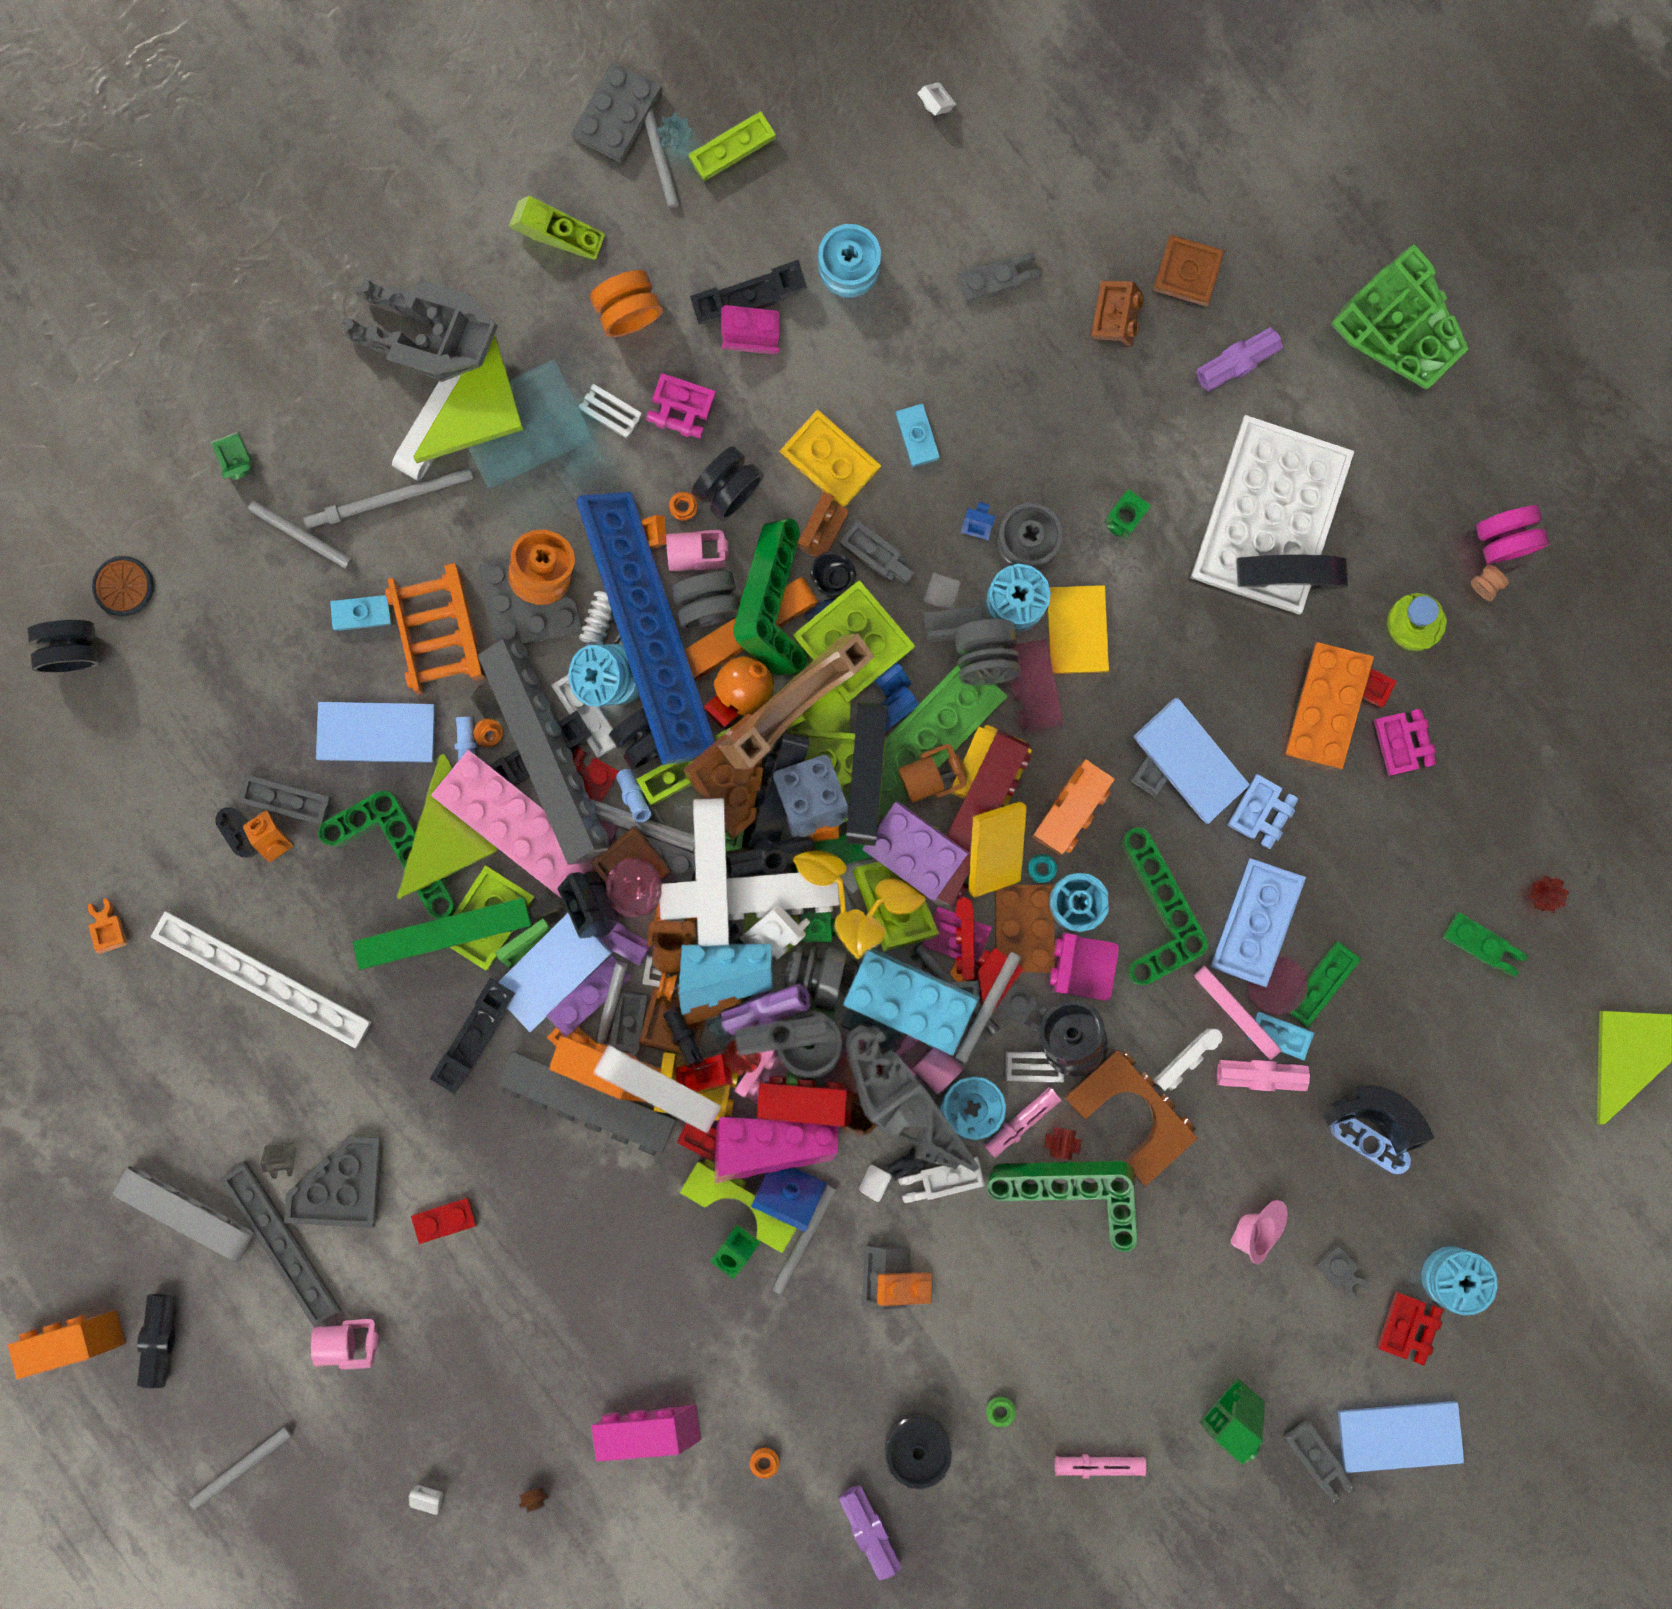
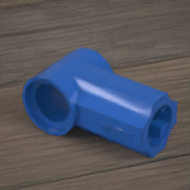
(899, 706)

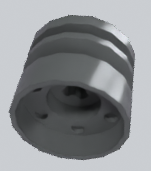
(987, 652)
(817, 975)

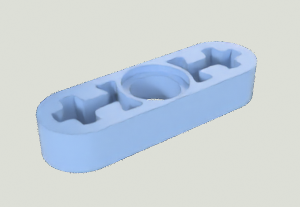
(1384, 1162)

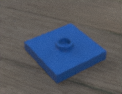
(789, 1196)

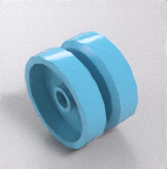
(853, 244)

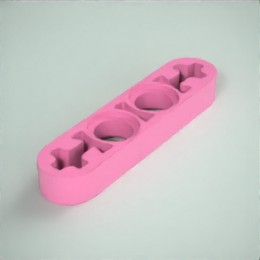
(1237, 1012)

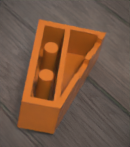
(1073, 808)
(578, 1060)
(65, 1344)

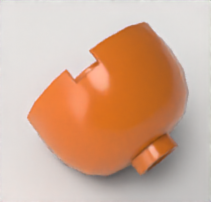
(744, 684)

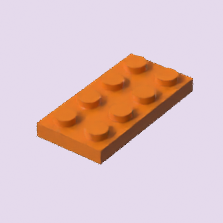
(1329, 705)

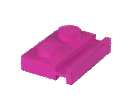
(750, 329)
(946, 939)

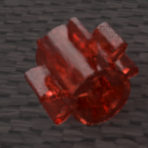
(1549, 894)
(740, 1063)
(1062, 1143)

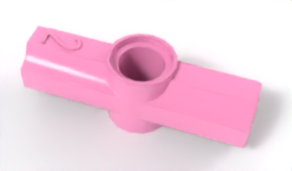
(1263, 1075)

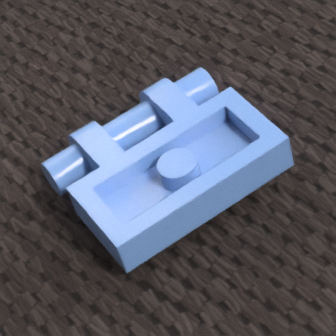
(1255, 807)

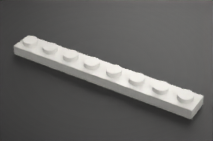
(261, 979)

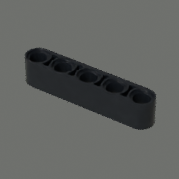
(866, 774)
(770, 814)

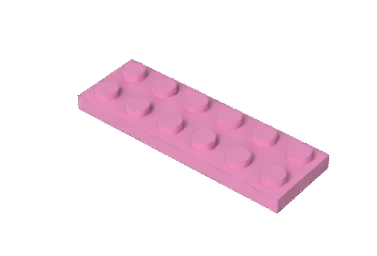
(506, 819)

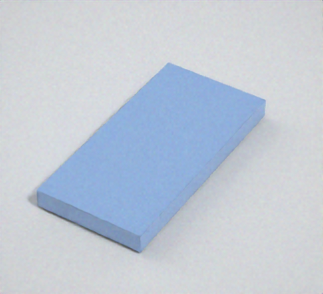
(375, 732)
(1191, 760)
(1258, 922)
(552, 972)
(1400, 1436)

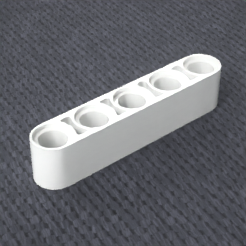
(404, 457)
(710, 872)
(657, 1089)

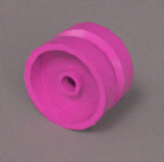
(1511, 531)

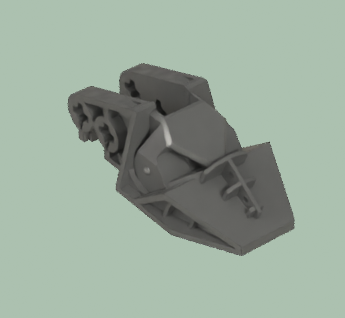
(458, 336)
(900, 1102)

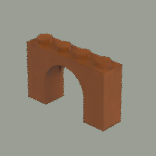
(1169, 1133)

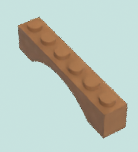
(766, 725)

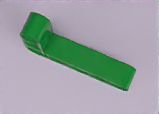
(762, 597)
(401, 845)
(1165, 909)
(1074, 1189)

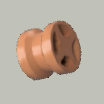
(1489, 582)

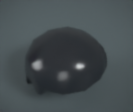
(833, 573)

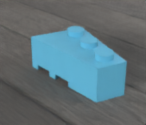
(723, 972)

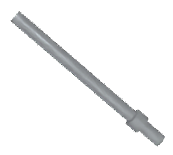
(335, 514)

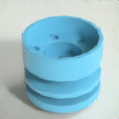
(1025, 580)
(602, 676)
(979, 1092)
(1442, 1276)

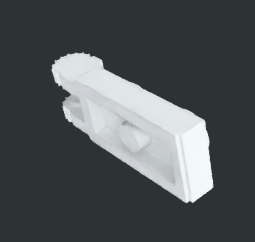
(1189, 1057)
(942, 1181)

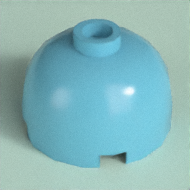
(1079, 902)

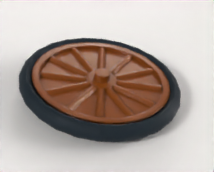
(122, 586)

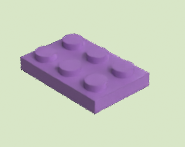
(916, 851)

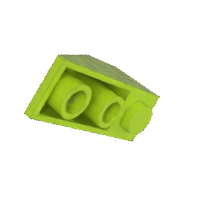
(555, 228)

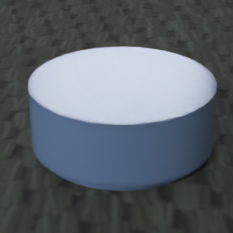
(1422, 611)

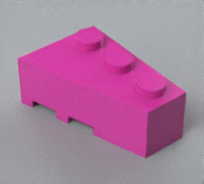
(646, 1433)

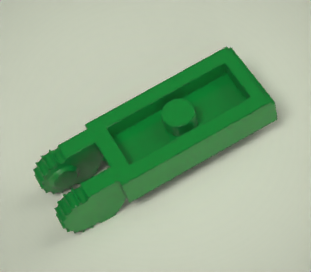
(1482, 944)

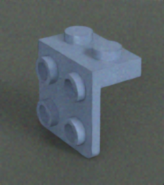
(811, 796)

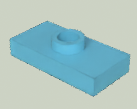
(917, 435)
(360, 613)
(1289, 1037)

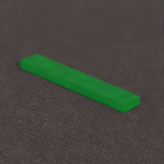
(442, 933)

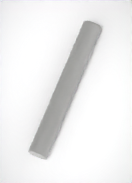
(611, 1002)

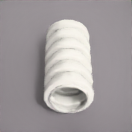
(597, 620)

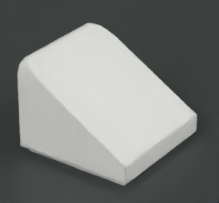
(875, 1182)
(426, 1499)

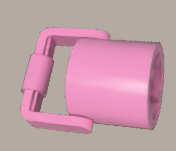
(686, 550)
(934, 1068)
(337, 1345)

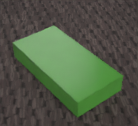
(522, 944)

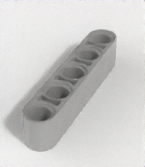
(183, 1213)

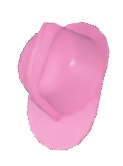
(1260, 1231)

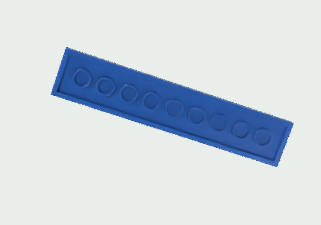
(646, 626)

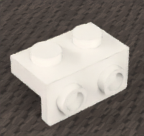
(776, 929)

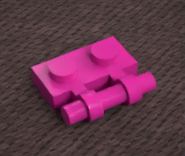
(682, 397)
(1397, 742)

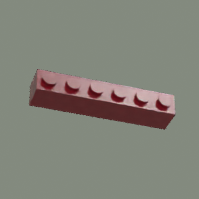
(986, 794)

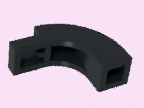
(1389, 1110)

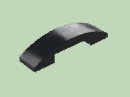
(754, 293)
(1292, 570)
(574, 734)
(473, 1036)

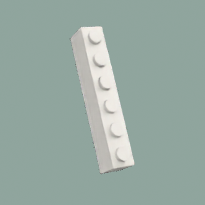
(751, 895)

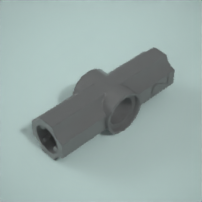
(761, 1038)

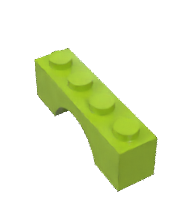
(702, 1190)

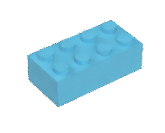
(911, 1001)

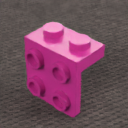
(1084, 967)

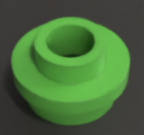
(1001, 1421)

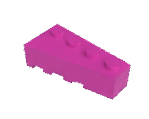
(769, 1146)

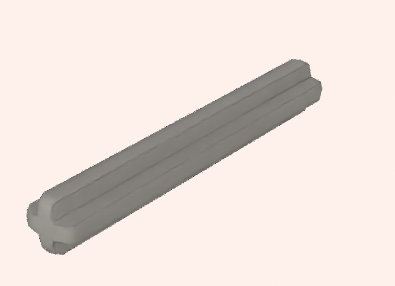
(649, 827)

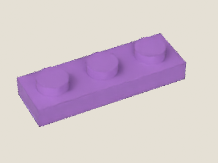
(584, 999)

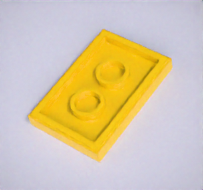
(830, 459)
(1078, 630)
(997, 849)

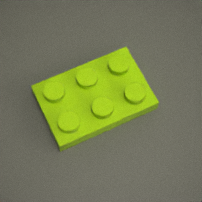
(488, 890)
(899, 928)

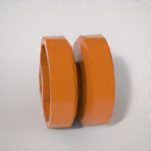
(626, 303)
(541, 567)

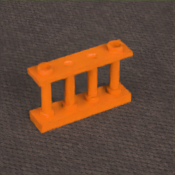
(457, 609)

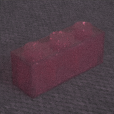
(1036, 688)

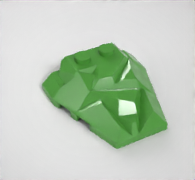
(1404, 320)

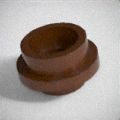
(533, 1500)

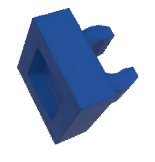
(978, 522)
(892, 680)

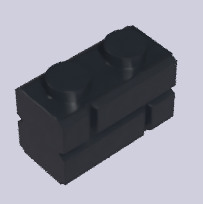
(588, 904)

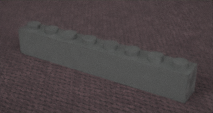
(544, 751)

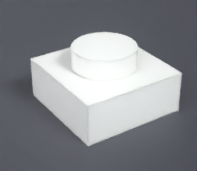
(936, 99)

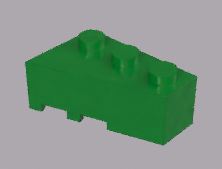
(1237, 1422)

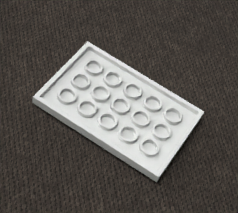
(1271, 502)

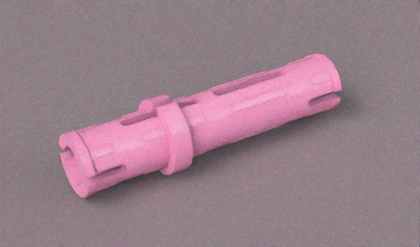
(1022, 1122)
(1064, 1466)

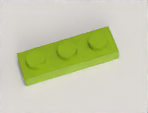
(732, 146)

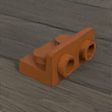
(1117, 311)
(822, 526)

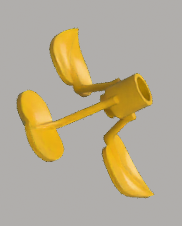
(853, 927)

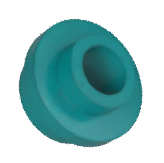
(1051, 868)

